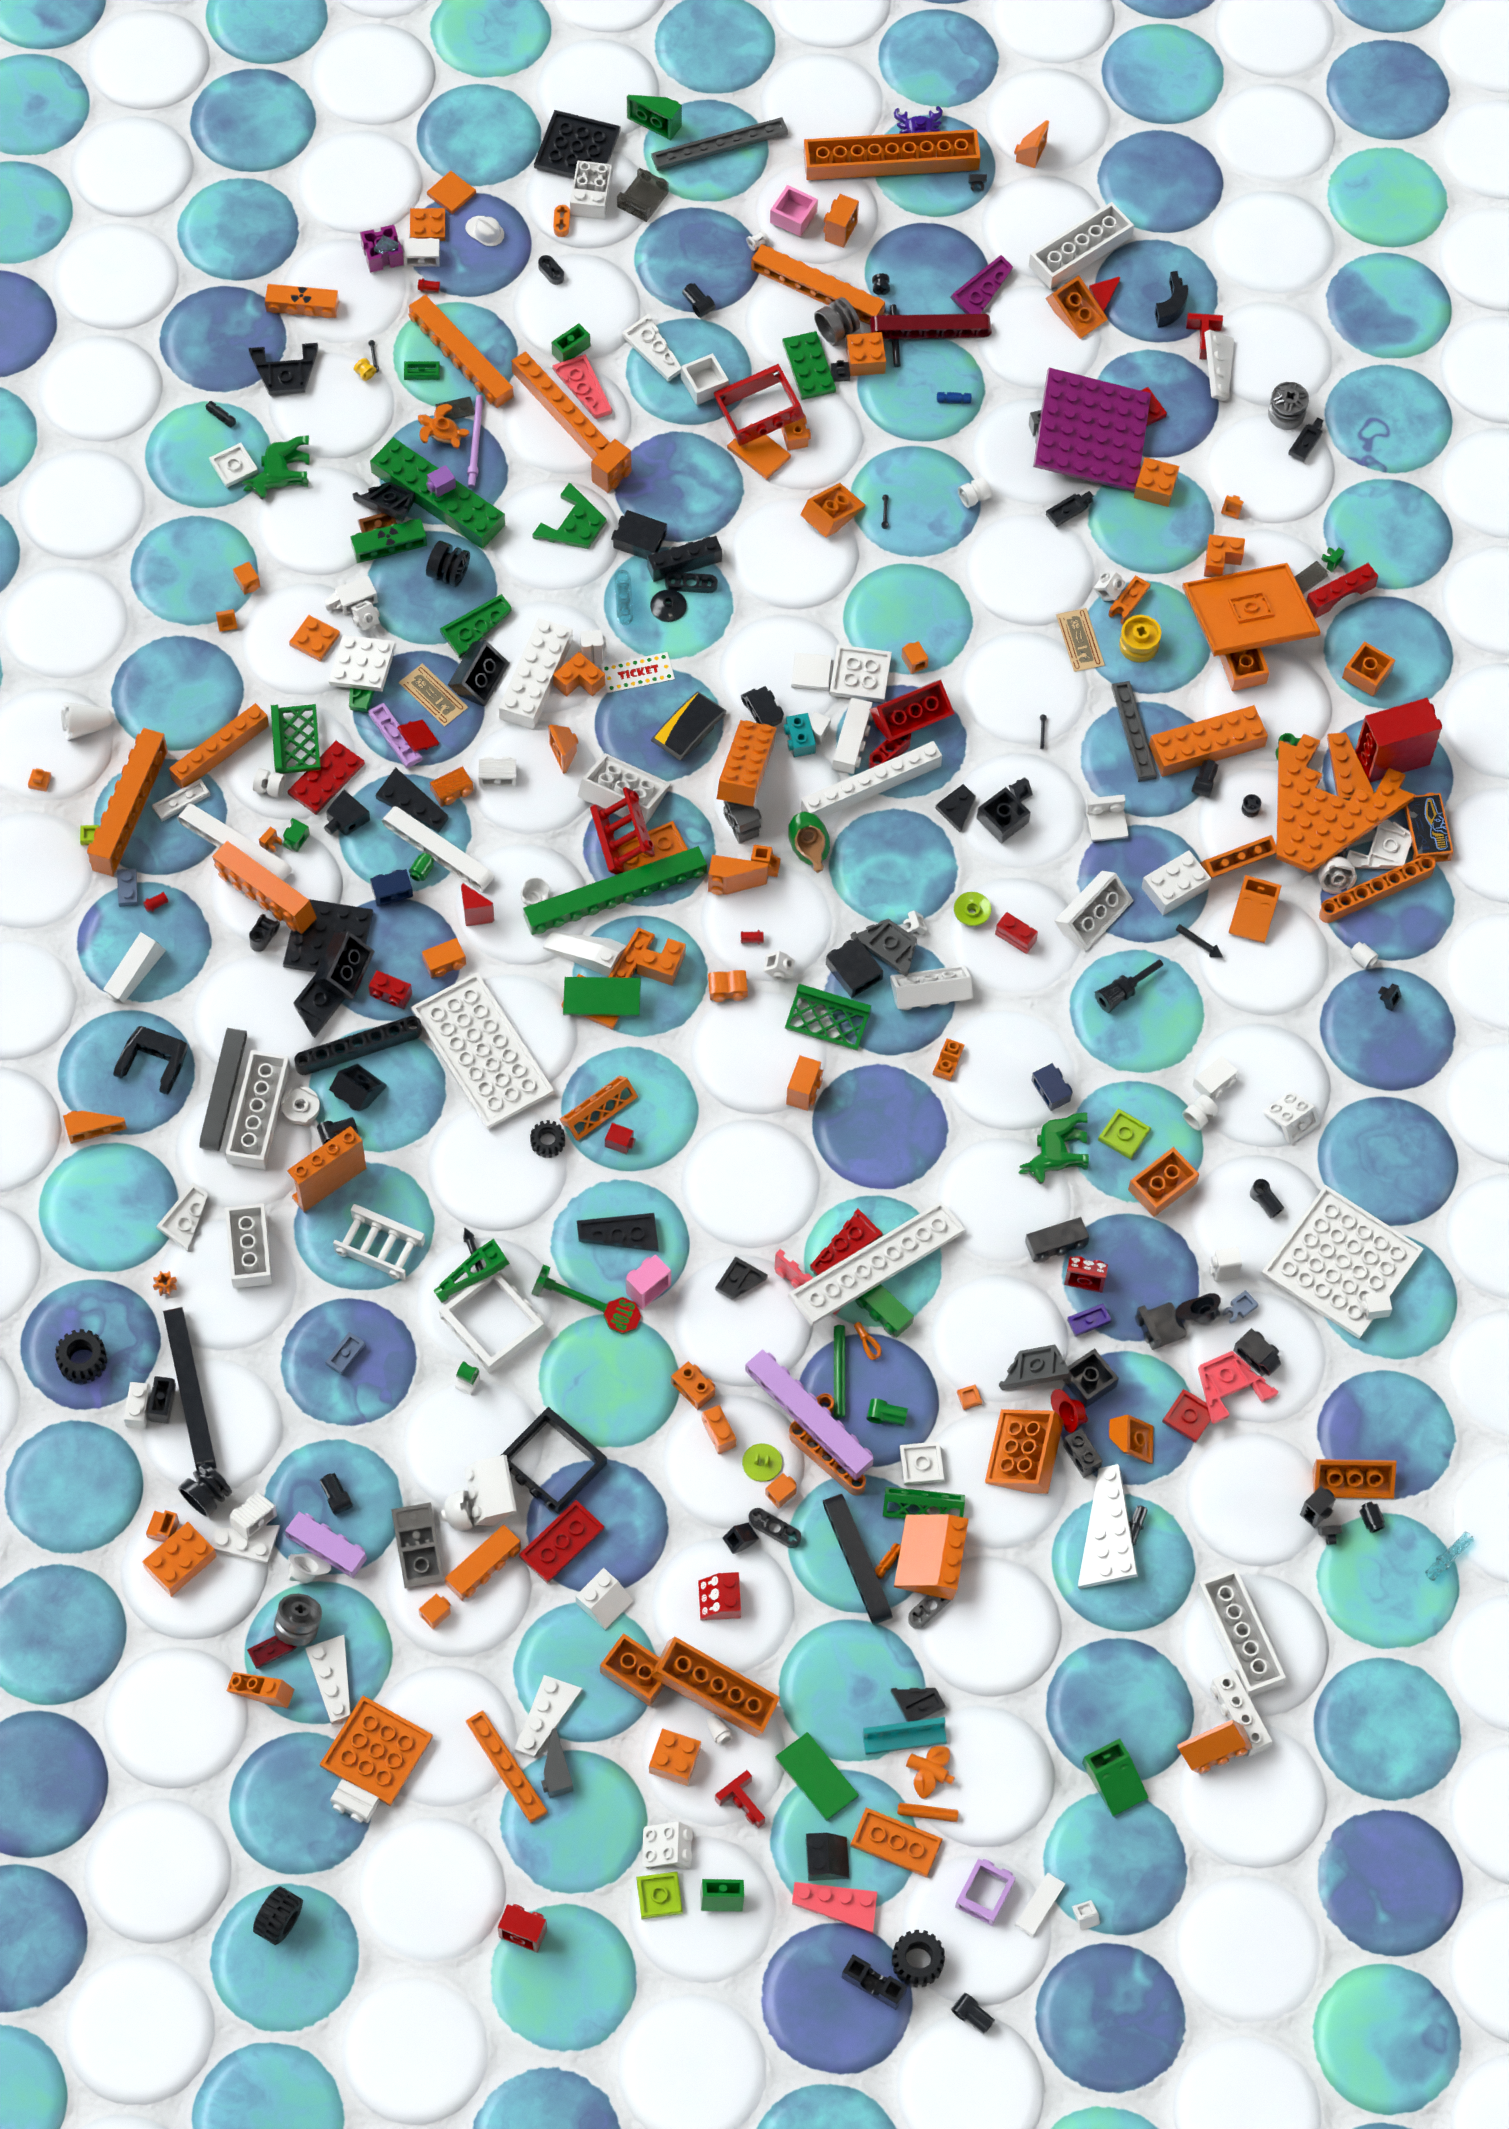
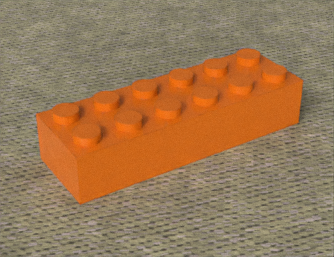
(1208, 739)
(746, 763)
(264, 887)
(715, 1686)

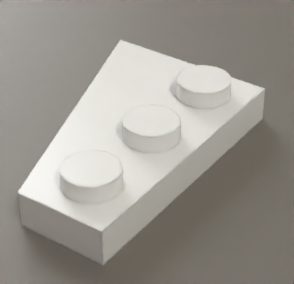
(255, 1548)

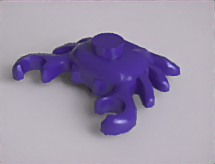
(918, 123)

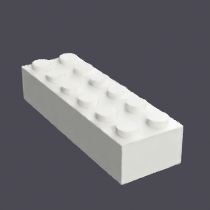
(1081, 245)
(534, 673)
(257, 1109)
(1241, 1632)

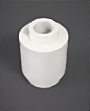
(1364, 955)

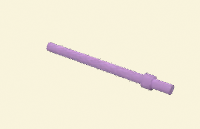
(473, 469)

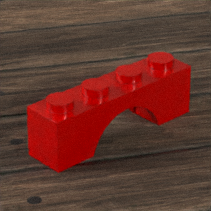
(1357, 581)

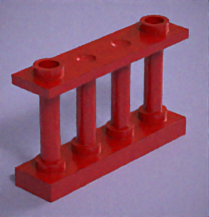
(605, 831)

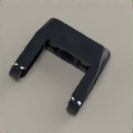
(158, 1045)

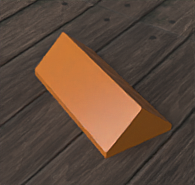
(1355, 1477)

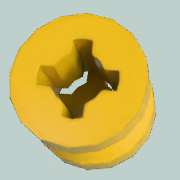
(364, 369)

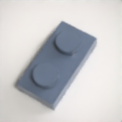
(127, 887)
(345, 1353)

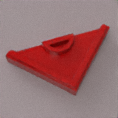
(1104, 291)

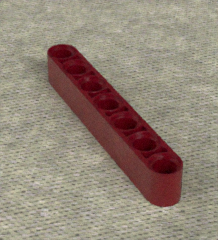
(932, 326)

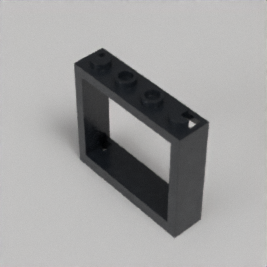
(572, 1436)

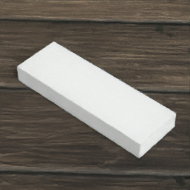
(179, 800)
(1040, 1904)

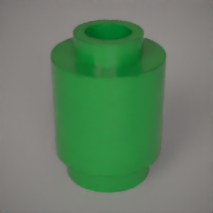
(421, 867)

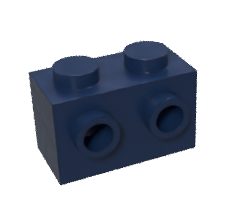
(391, 887)
(1051, 1086)

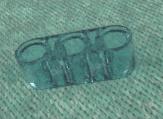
(623, 590)

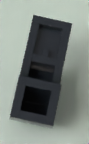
(1173, 308)

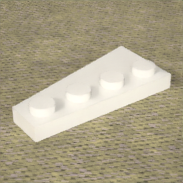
(649, 343)

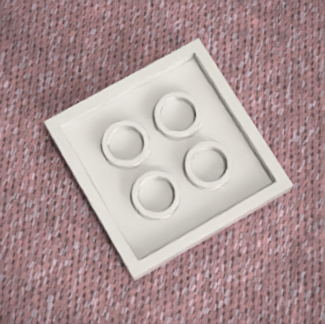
(362, 663)
(860, 673)

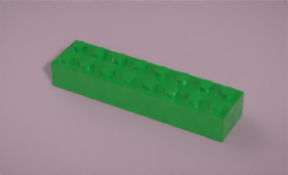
(457, 508)

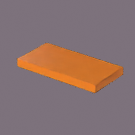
(666, 843)
(896, 1842)

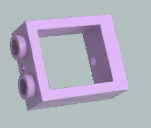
(977, 1910)

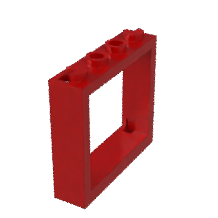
(751, 386)

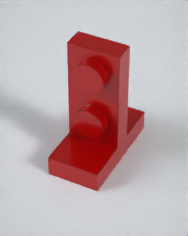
(1204, 323)
(740, 1799)

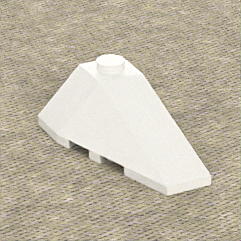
(591, 952)

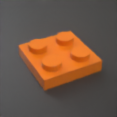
(427, 223)
(314, 638)

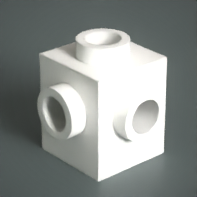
(1109, 586)
(365, 616)
(779, 965)

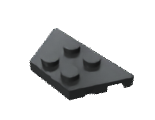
(889, 944)
(1036, 1367)

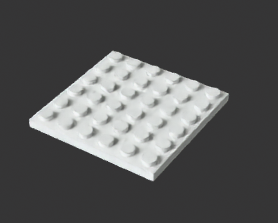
(1338, 1258)

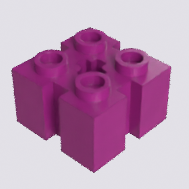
(377, 260)

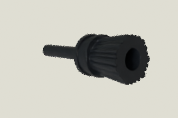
(1122, 988)

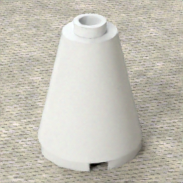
(84, 719)

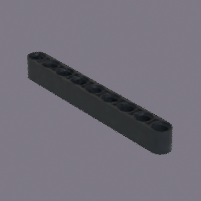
(189, 1388)

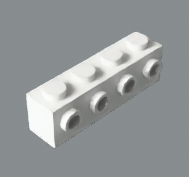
(852, 736)
(1238, 1707)

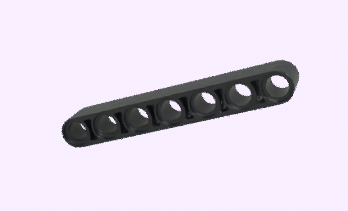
(348, 1045)
(857, 1559)

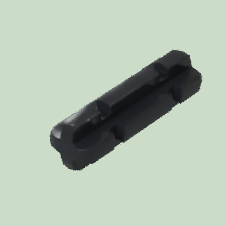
(220, 413)

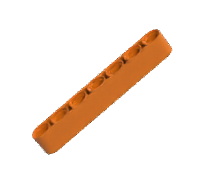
(1382, 882)

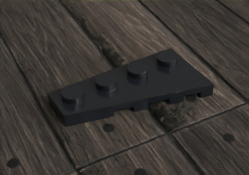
(405, 795)

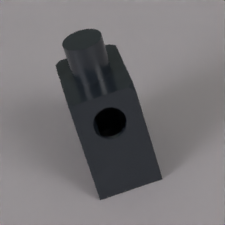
(345, 814)

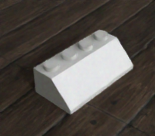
(1094, 910)
(932, 987)

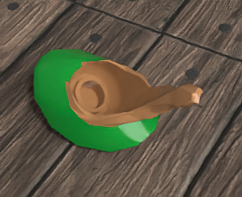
(809, 839)

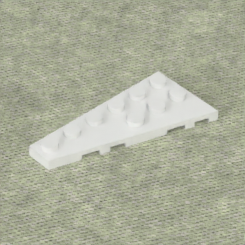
(1108, 1543)

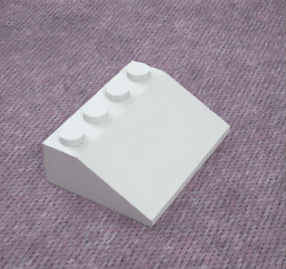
(609, 776)

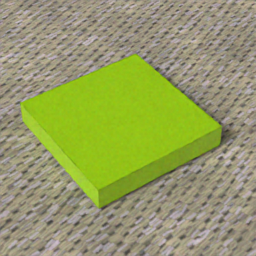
(1124, 1134)
(659, 1895)

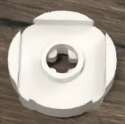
(300, 1116)

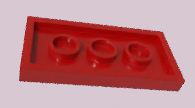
(318, 787)
(561, 1541)

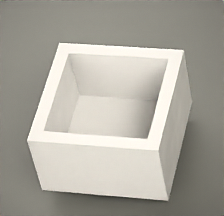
(703, 378)

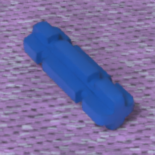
(954, 397)

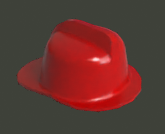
(1069, 1410)

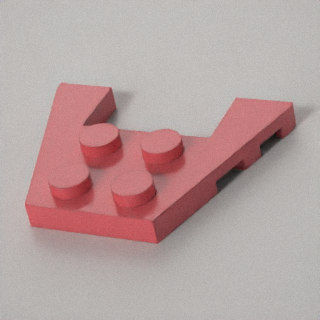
(1226, 1376)

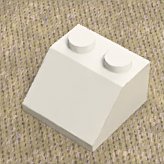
(603, 1599)

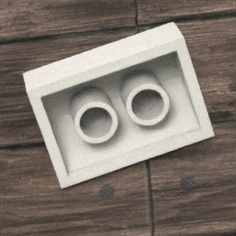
(490, 1490)

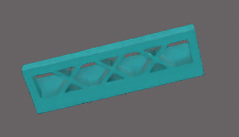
(904, 1735)

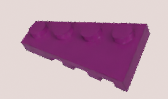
(982, 287)

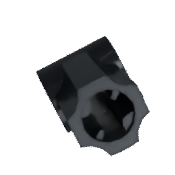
(700, 303)
(1204, 782)
(328, 1130)
(1267, 1200)
(337, 1497)
(968, 2010)

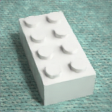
(248, 1245)

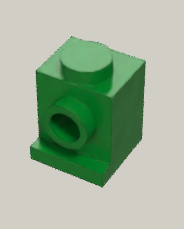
(295, 835)

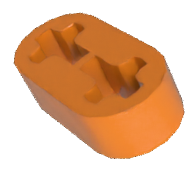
(565, 220)

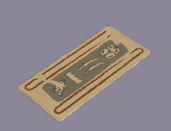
(1080, 639)
(433, 694)

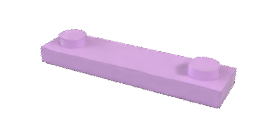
(388, 727)

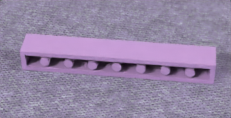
(809, 1414)

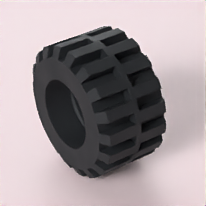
(74, 1343)
(277, 1915)
(922, 1941)

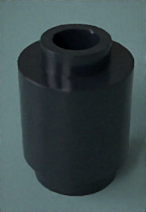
(1372, 1517)

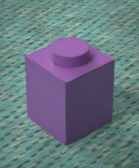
(441, 481)

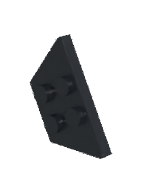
(388, 499)
(316, 1006)

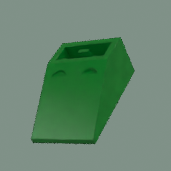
(1115, 1777)

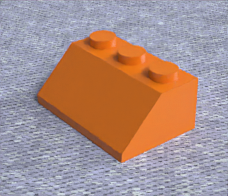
(1215, 1746)

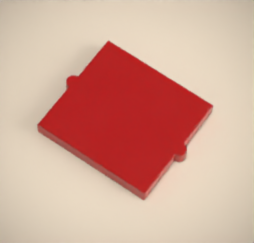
(418, 735)

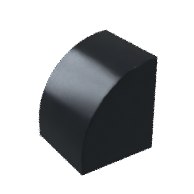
(740, 1537)

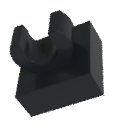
(977, 179)
(840, 371)
(1021, 789)
(1390, 996)
(1329, 1532)

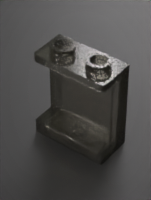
(643, 195)

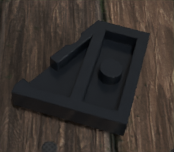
(956, 806)
(739, 1279)
(917, 1702)

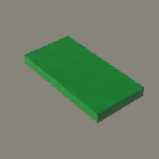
(601, 996)
(816, 1776)

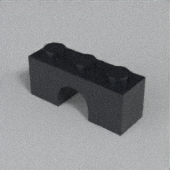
(865, 1978)

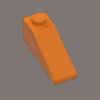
(88, 1125)

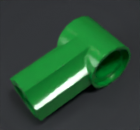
(880, 1411)

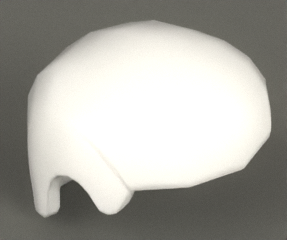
(534, 891)

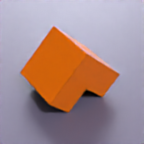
(162, 1525)

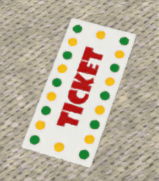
(637, 672)

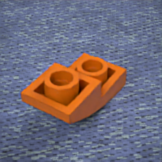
(948, 1059)

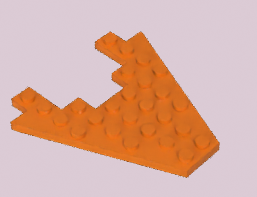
(1320, 824)

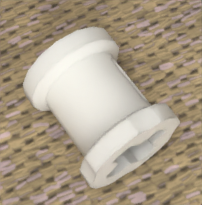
(751, 241)

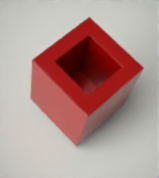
(620, 1138)

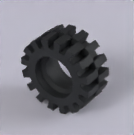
(553, 1148)

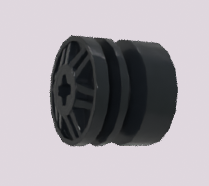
(447, 563)
(209, 1486)

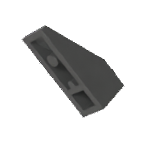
(556, 1773)

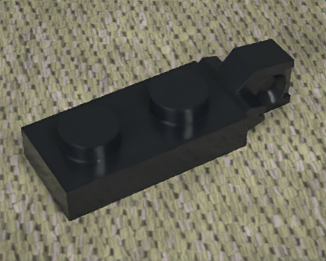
(1306, 440)
(1069, 508)

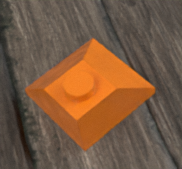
(1032, 146)
(563, 745)
(1132, 1437)

